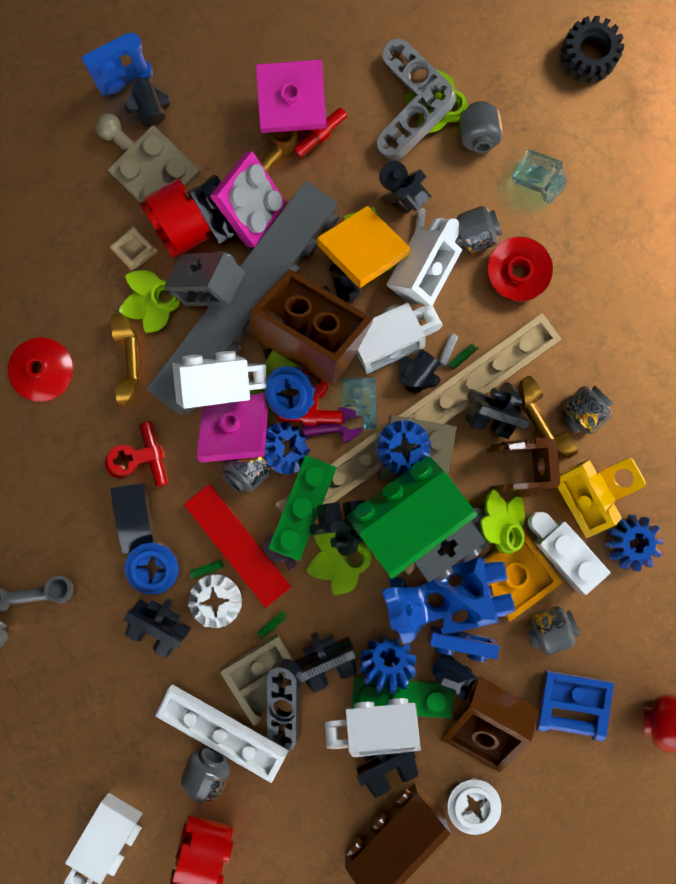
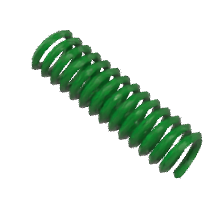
(459, 357)
(202, 568)
(266, 627)

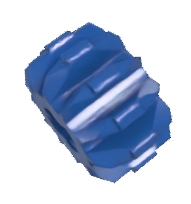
(639, 554)
(390, 652)

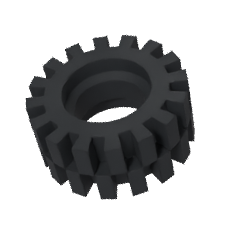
(596, 32)

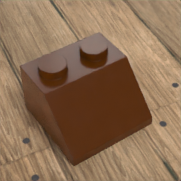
(491, 725)

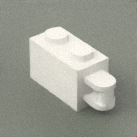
(430, 261)
(396, 335)
(216, 379)
(567, 553)
(377, 729)
(102, 841)

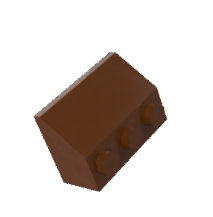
(309, 326)
(398, 840)

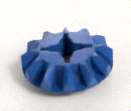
(284, 404)
(392, 436)
(274, 449)
(139, 576)

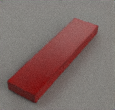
(237, 545)

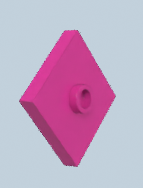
(291, 96)
(233, 430)

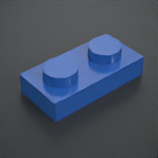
(476, 646)

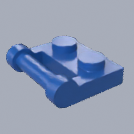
(107, 68)
(578, 695)

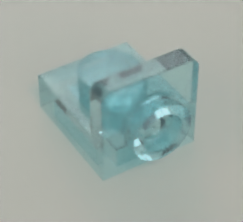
(541, 174)
(362, 394)

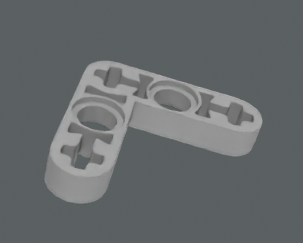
(424, 94)

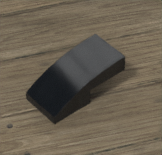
(132, 516)

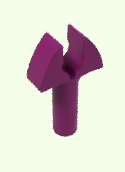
(323, 428)

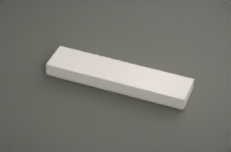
(221, 733)

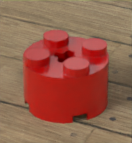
(176, 218)
(202, 852)

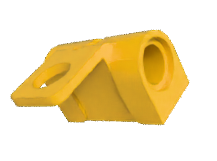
(593, 494)

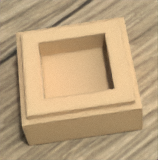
(133, 248)

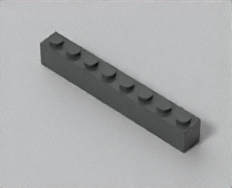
(280, 249)

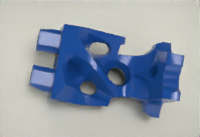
(411, 610)

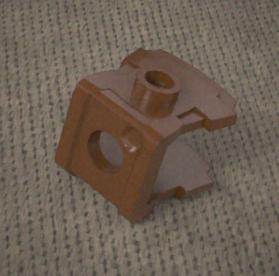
(544, 464)

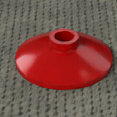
(528, 256)
(55, 371)

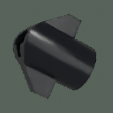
(147, 103)
(343, 285)
(419, 372)
(454, 675)

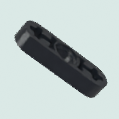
(291, 694)

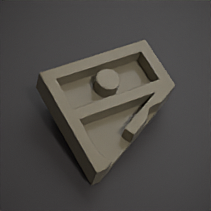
(249, 673)

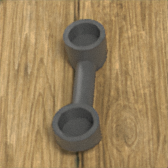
(57, 589)

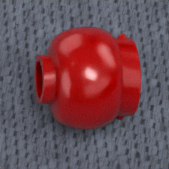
(661, 722)

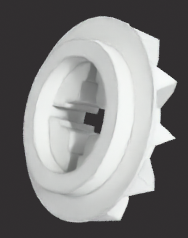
(225, 589)
(468, 820)

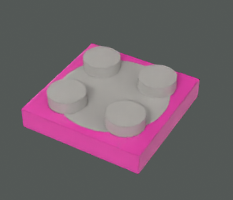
(248, 199)

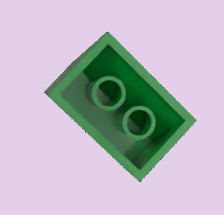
(411, 516)

